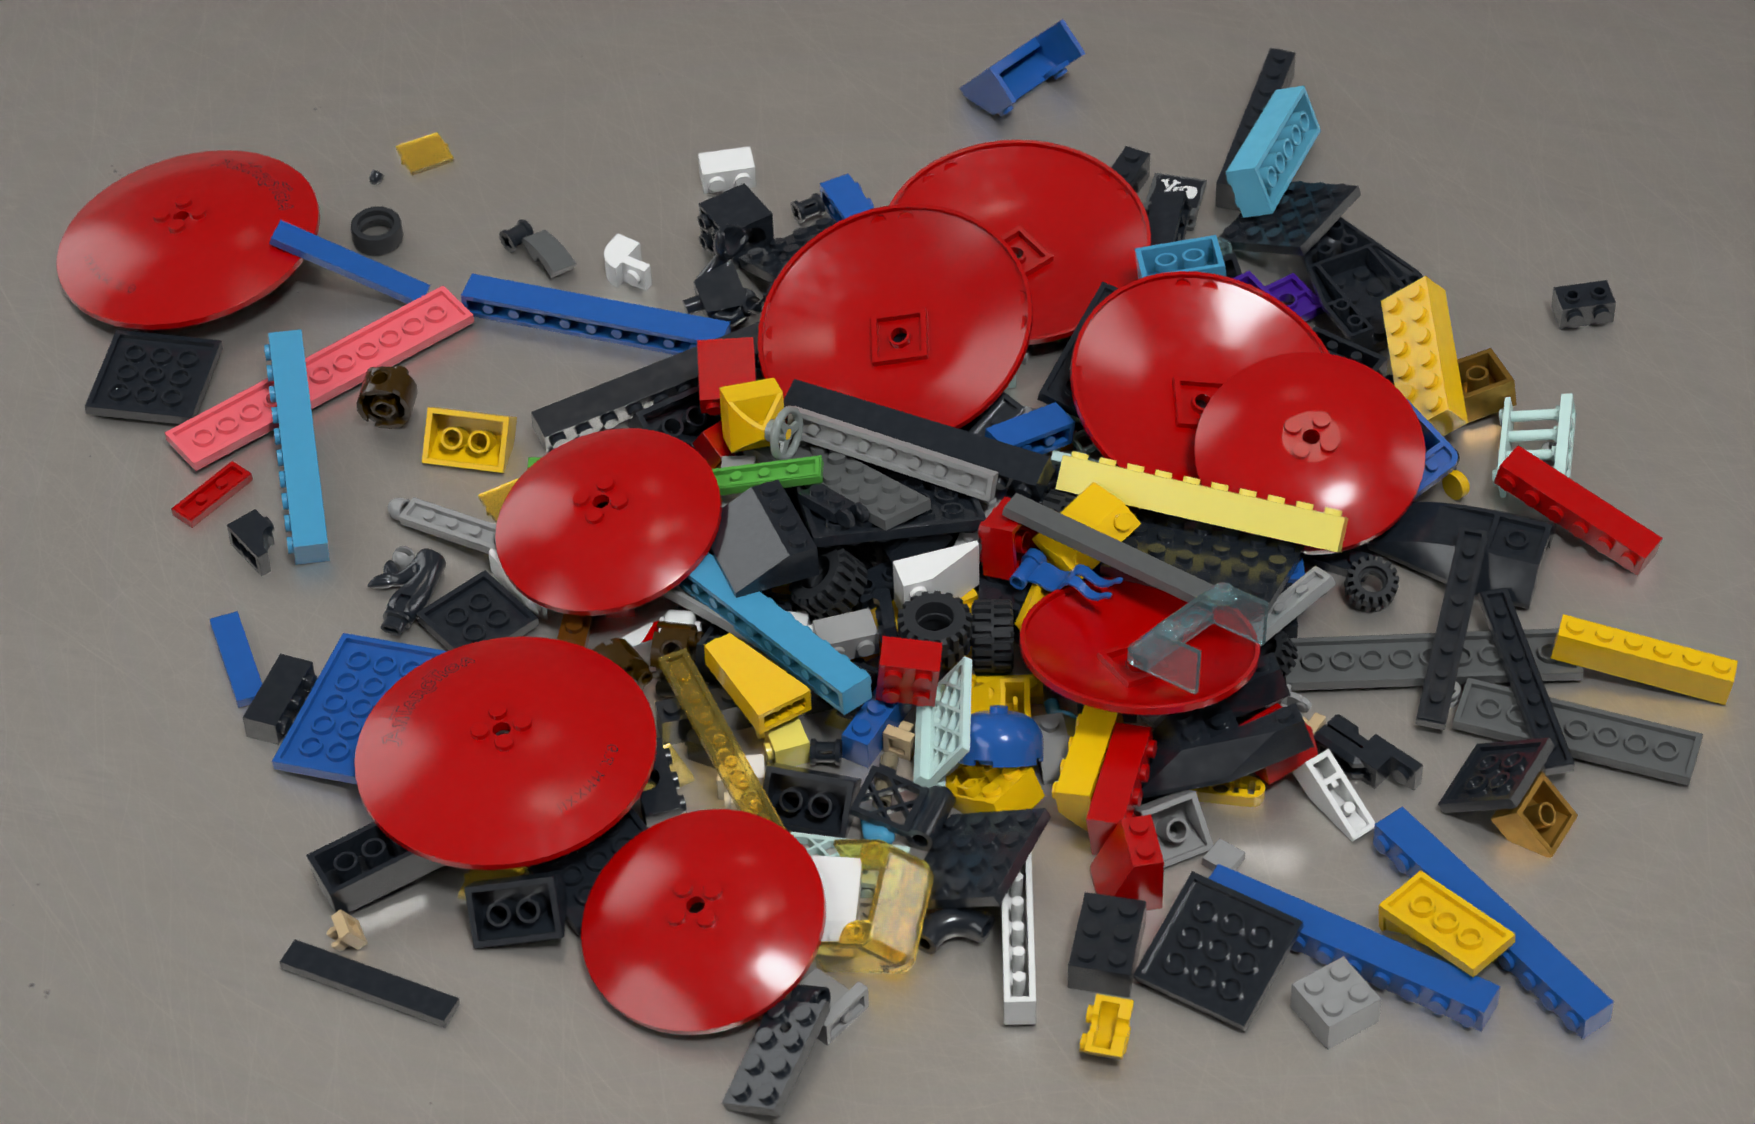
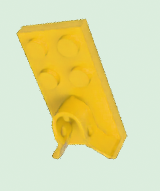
(1444, 923)

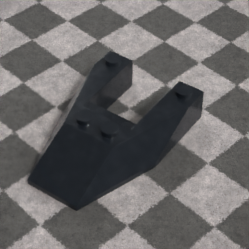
(1212, 749)

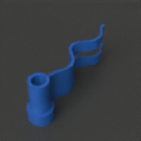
(1037, 571)

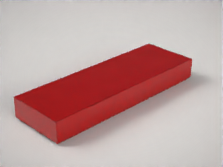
(212, 494)

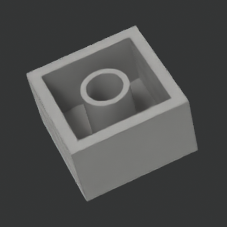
(1335, 1002)

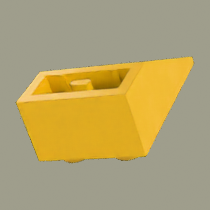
(1002, 691)
(994, 788)

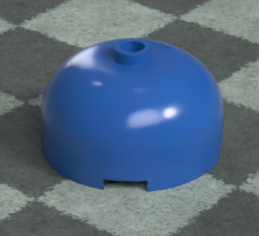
(1004, 739)

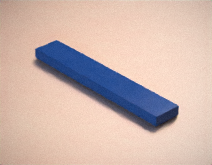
(347, 263)

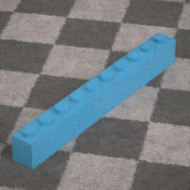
(298, 449)
(782, 638)

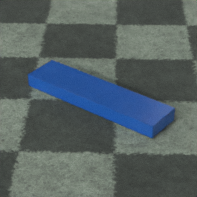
(236, 657)

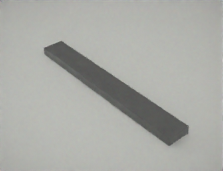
(1104, 548)

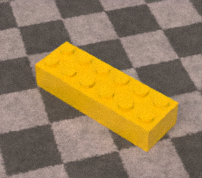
(1425, 353)

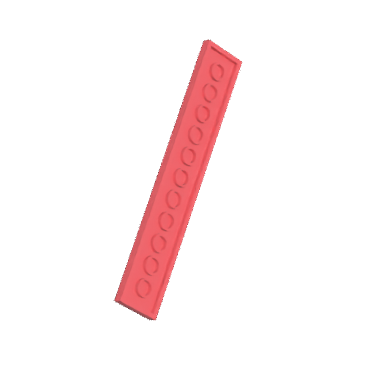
(328, 374)

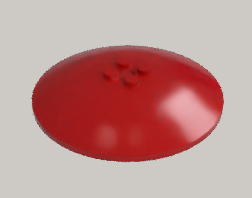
(1366, 449)
(615, 556)
(1084, 643)
(713, 965)

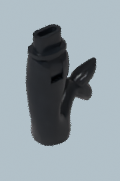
(416, 585)

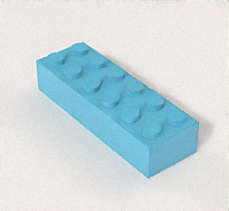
(1273, 152)

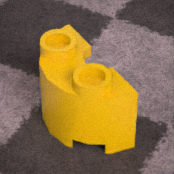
(1108, 1028)

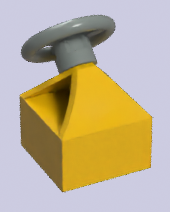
(756, 416)

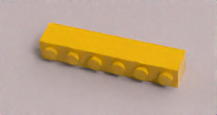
(1644, 659)

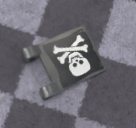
(1194, 189)

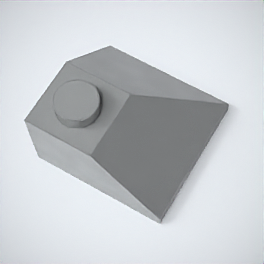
(1056, 732)

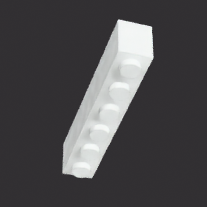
(1019, 950)

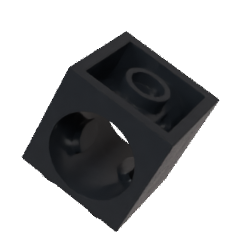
(736, 207)

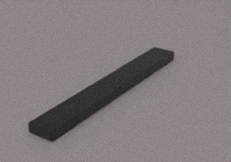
(1452, 628)
(1525, 677)

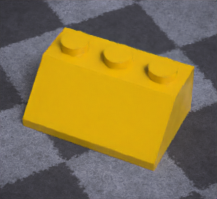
(468, 439)
(1095, 509)

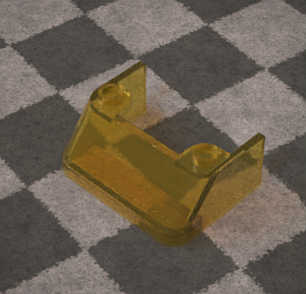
(896, 915)

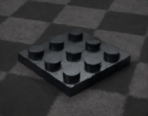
(476, 613)
(1496, 775)

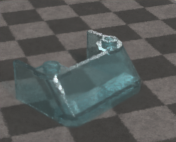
(1164, 649)

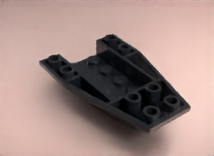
(1353, 278)
(1428, 537)

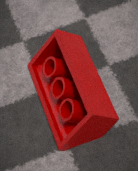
(1120, 781)

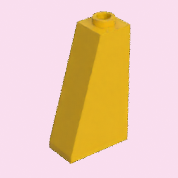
(756, 684)

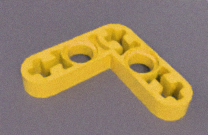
(1242, 798)

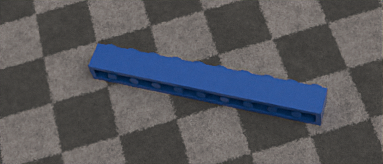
(588, 315)
(1377, 957)
(1531, 958)

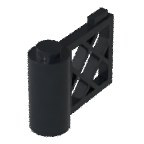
(927, 811)

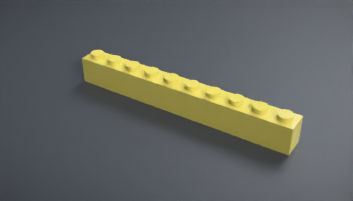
(1206, 504)

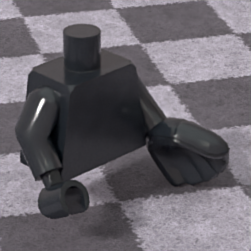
(718, 284)

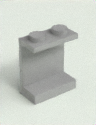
(844, 1004)

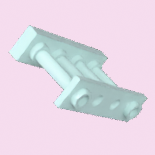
(1562, 434)

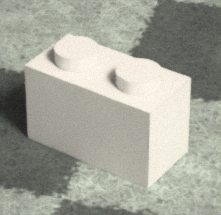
(726, 169)

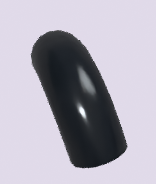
(954, 923)

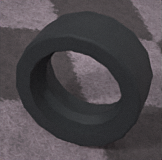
(374, 217)

